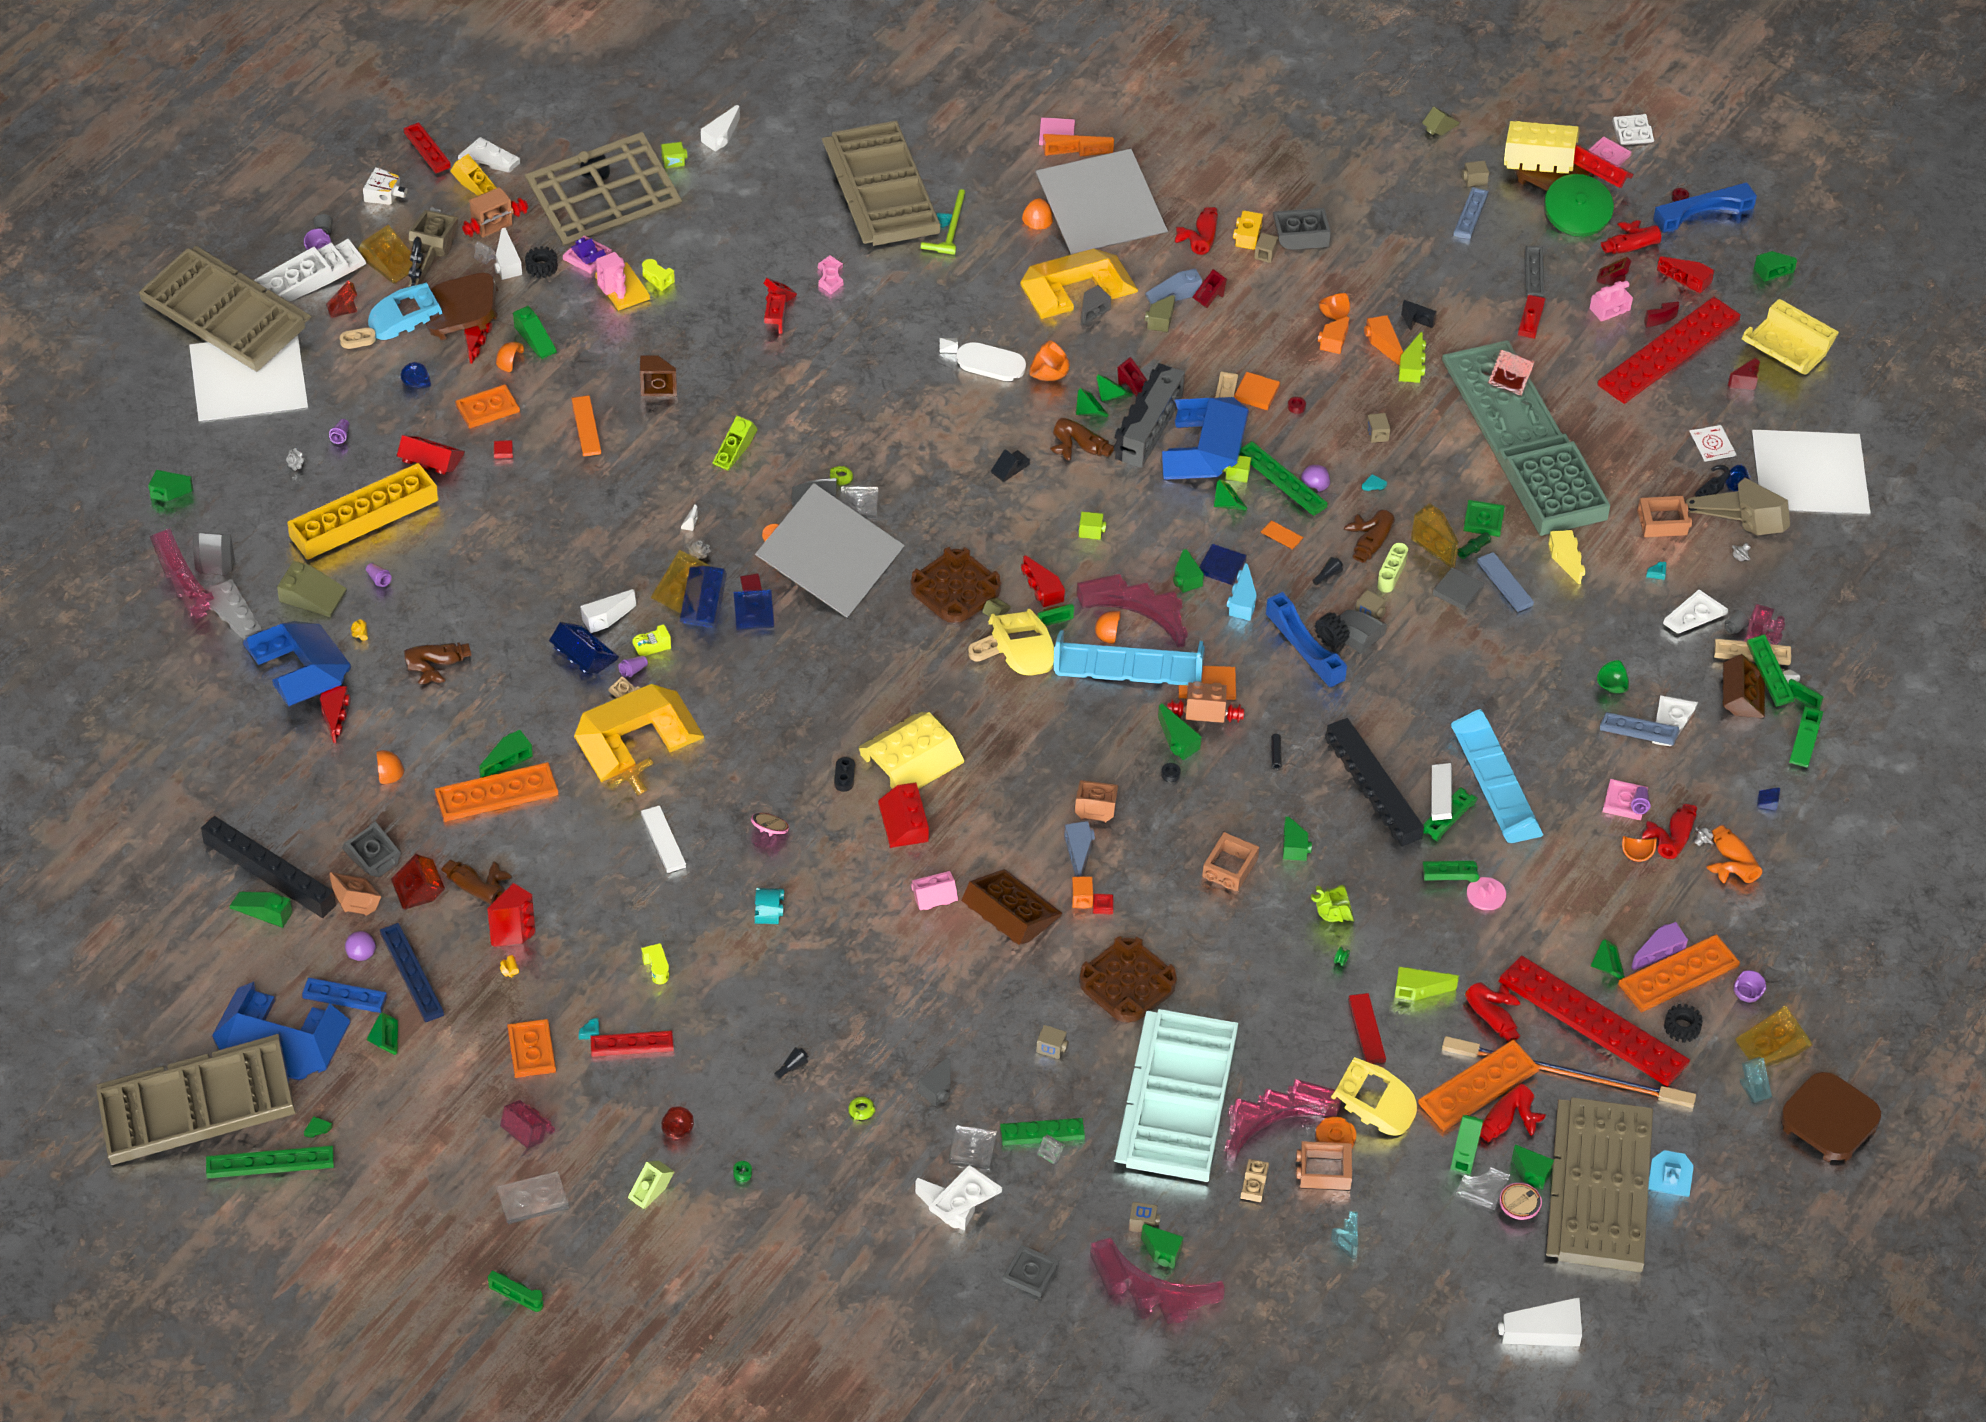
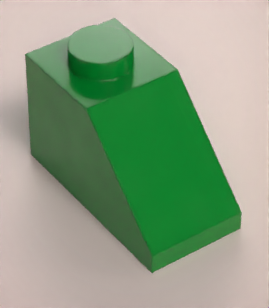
(1774, 265)
(169, 485)
(1187, 573)
(1295, 841)
(1532, 1167)
(1162, 1245)

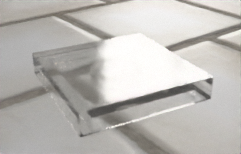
(861, 500)
(972, 1147)

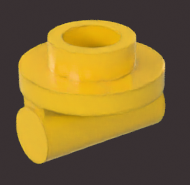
(359, 629)
(509, 966)

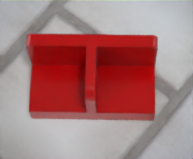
(776, 310)

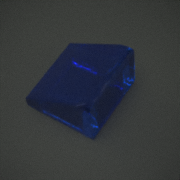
(1768, 798)

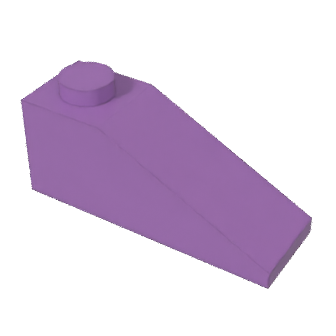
(1662, 944)

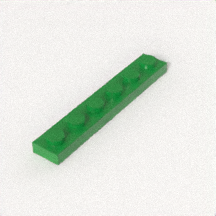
(1283, 479)
(269, 1162)

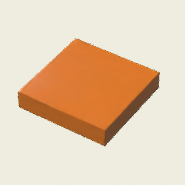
(1257, 390)

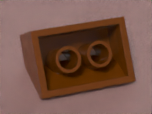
(1743, 688)

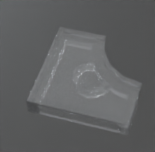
(1484, 1188)

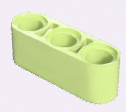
(1392, 567)

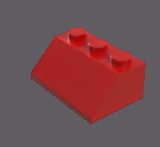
(429, 454)
(904, 816)
(511, 917)

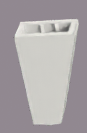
(1544, 1325)

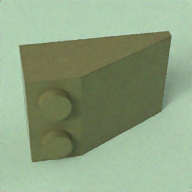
(310, 589)

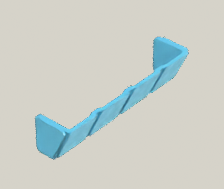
(1127, 663)
(1496, 778)

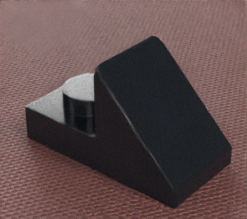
(1416, 313)
(1009, 464)

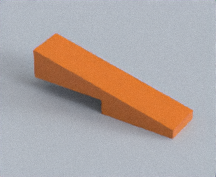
(1085, 145)
(586, 425)

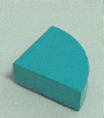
(944, 219)
(1374, 483)
(1657, 571)
(589, 1029)

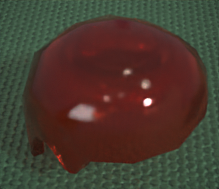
(677, 1123)

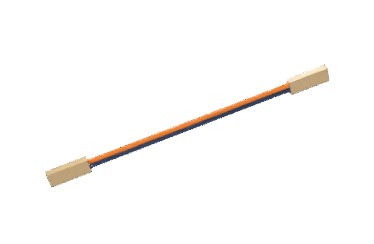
(1665, 1094)

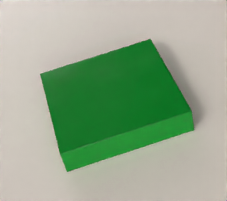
(1484, 518)

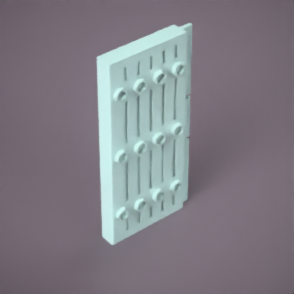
(1177, 1094)

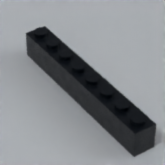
(1374, 782)
(268, 866)

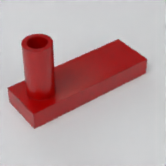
(1531, 316)

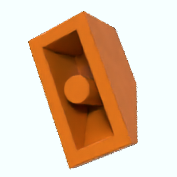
(1334, 335)

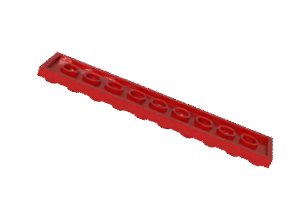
(1668, 350)
(1594, 1021)

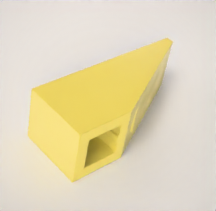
(1564, 551)

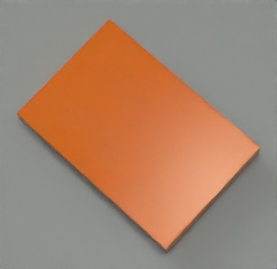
(487, 406)
(1215, 674)
(531, 1048)

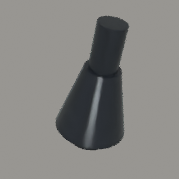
(1330, 569)
(796, 1059)

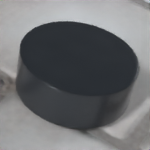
(1170, 772)

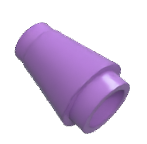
(339, 432)
(378, 574)
(631, 666)
(1640, 802)

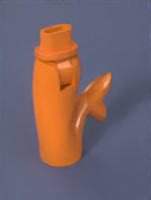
(1734, 849)

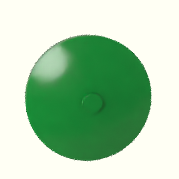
(1578, 205)

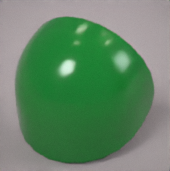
(1613, 677)

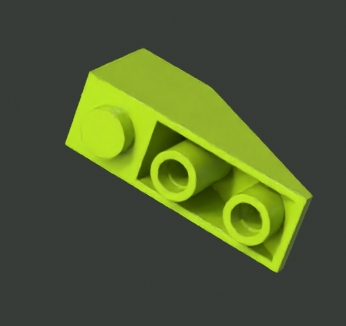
(1411, 361)
(735, 443)
(1420, 984)

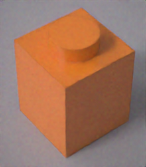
(1082, 892)

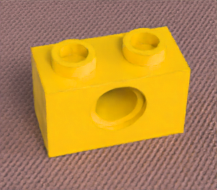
(1248, 229)

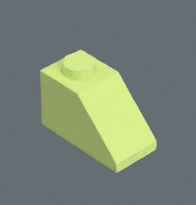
(650, 1183)

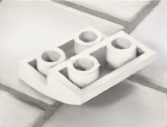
(1632, 129)

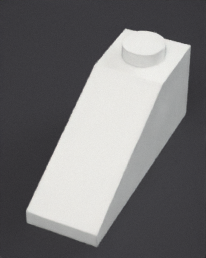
(719, 131)
(507, 260)
(607, 611)
(929, 1192)

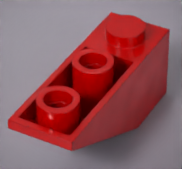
(1689, 273)
(475, 339)
(1045, 583)
(334, 709)

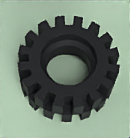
(542, 269)
(1332, 630)
(1686, 1014)

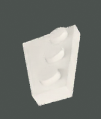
(492, 155)
(1694, 612)
(1674, 712)
(964, 1193)

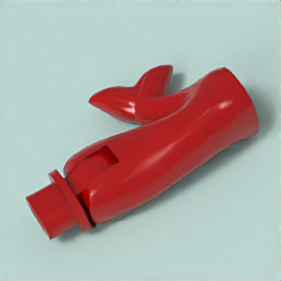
(1206, 227)
(1634, 240)
(1680, 828)
(1481, 1001)
(1502, 1113)

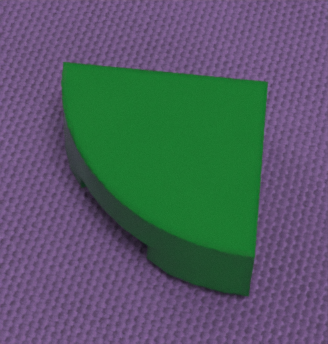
(317, 1127)

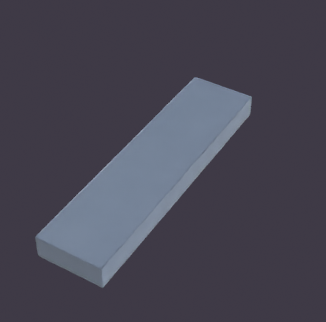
(1471, 213)
(1505, 582)
(1639, 728)

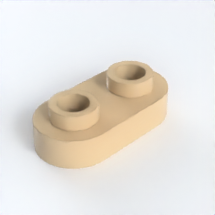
(357, 338)
(983, 649)

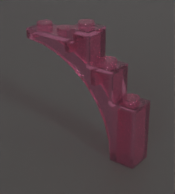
(175, 567)
(1115, 593)
(1274, 1106)
(1147, 1290)

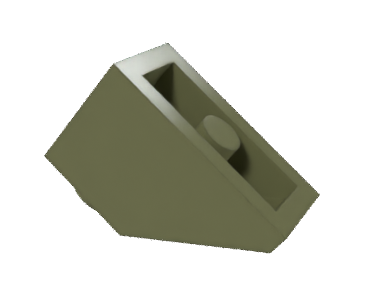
(1439, 122)
(1160, 314)

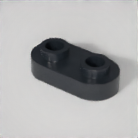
(844, 770)

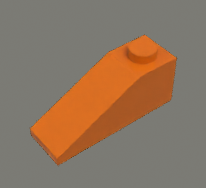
(1383, 337)

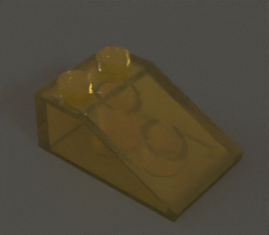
(387, 254)
(1435, 534)
(673, 584)
(1774, 1038)

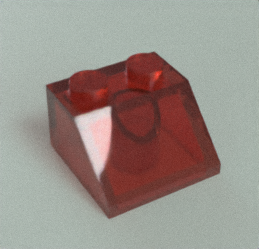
(1511, 372)
(417, 882)

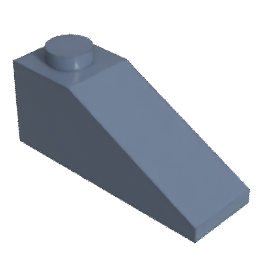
(1181, 285)
(1079, 842)

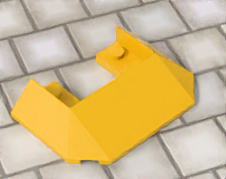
(1045, 280)
(602, 726)

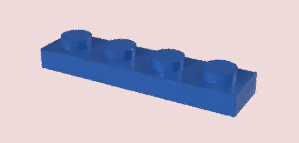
(344, 995)

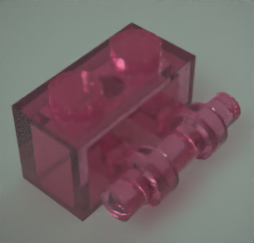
(1762, 621)
(525, 1124)

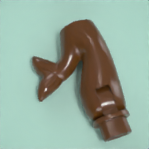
(1084, 437)
(1376, 533)
(440, 654)
(471, 882)

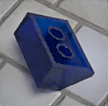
(703, 596)
(582, 648)

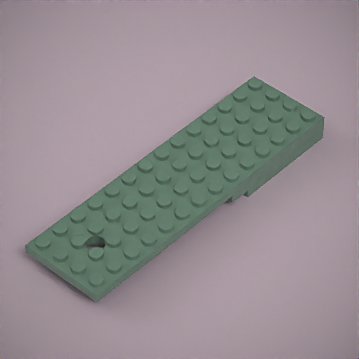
(1529, 446)

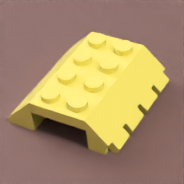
(1541, 145)
(1792, 337)
(914, 751)

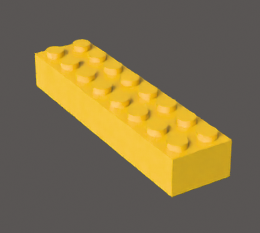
(362, 511)

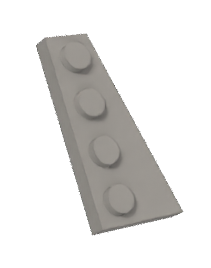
(233, 609)

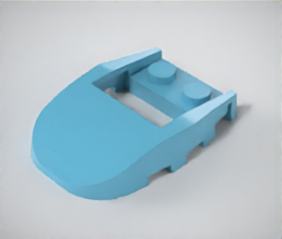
(387, 318)

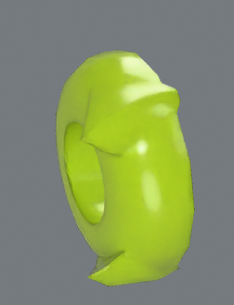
(841, 480)
(861, 1114)

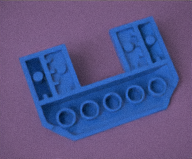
(1219, 441)
(315, 649)
(303, 1049)

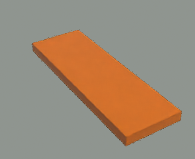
(496, 792)
(1678, 973)
(1478, 1085)

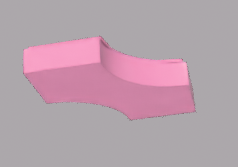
(830, 280)

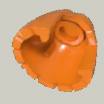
(1049, 363)

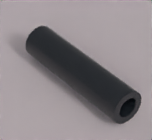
(1276, 751)

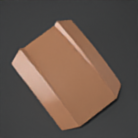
(1096, 800)
(354, 893)

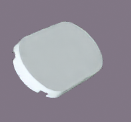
(990, 361)

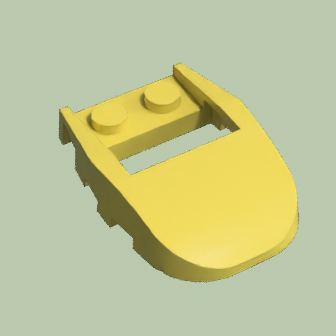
(1028, 654)
(1395, 1108)

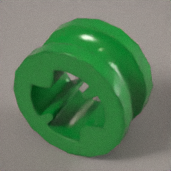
(1341, 956)
(746, 1174)

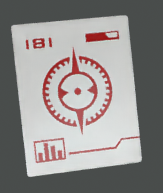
(1713, 443)

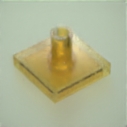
(632, 776)

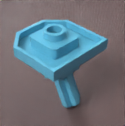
(1671, 1173)

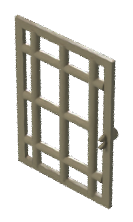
(603, 188)

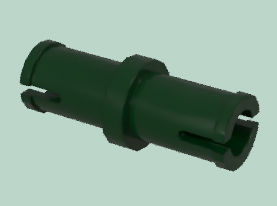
(1474, 545)

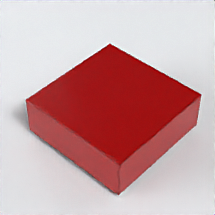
(503, 449)
(1102, 903)

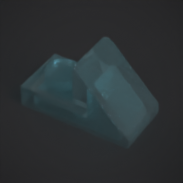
(1756, 1080)
(1348, 1237)

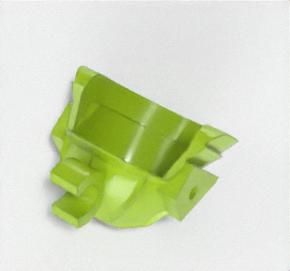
(1333, 904)

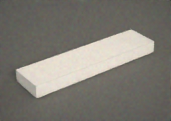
(1442, 791)
(663, 839)

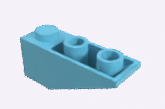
(1244, 596)

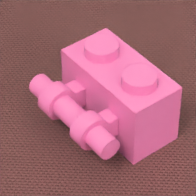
(611, 274)
(1611, 301)
(934, 890)

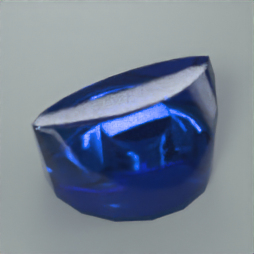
(415, 375)
(1737, 474)

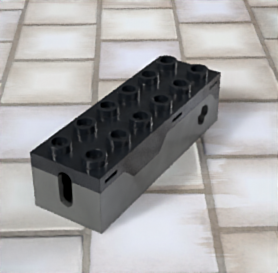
(1149, 415)

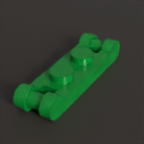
(1459, 807)

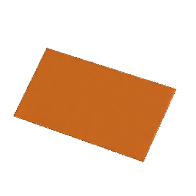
(1282, 534)

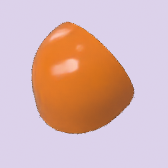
(1038, 214)
(1335, 306)
(506, 355)
(1107, 626)
(389, 767)
(1638, 849)

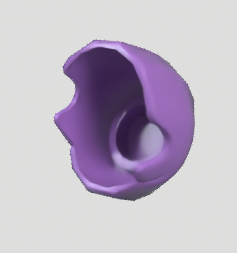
(316, 238)
(1316, 477)
(360, 946)
(1749, 986)

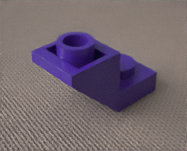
(586, 250)

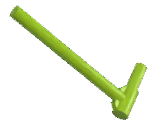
(948, 247)

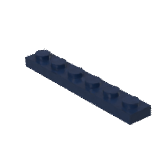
(411, 972)

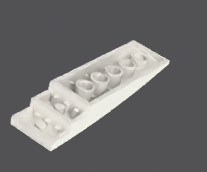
(312, 270)

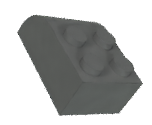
(1302, 228)

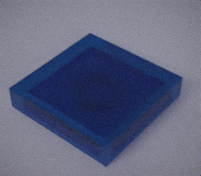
(1222, 564)
(753, 610)

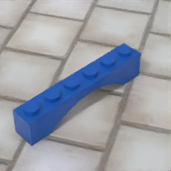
(1734, 198)
(1325, 663)

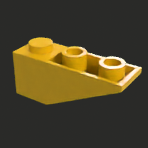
(472, 176)

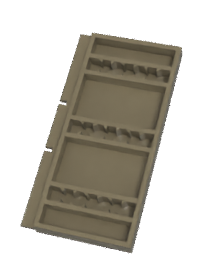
(881, 183)
(224, 307)
(195, 1099)
(1600, 1184)

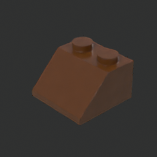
(657, 376)

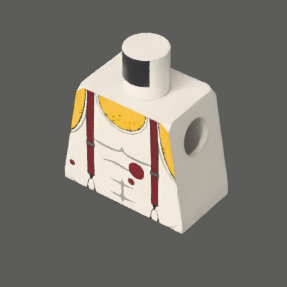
(383, 187)

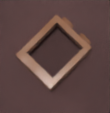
(1663, 528)
(1235, 847)
(1328, 1151)

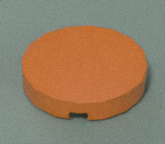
(1335, 1131)

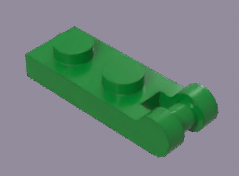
(1450, 870)
(516, 1291)

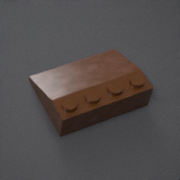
(1010, 906)

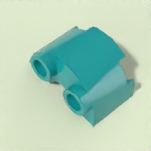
(768, 905)

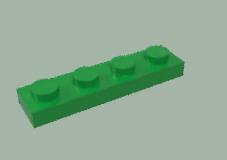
(1770, 670)
(1035, 1131)

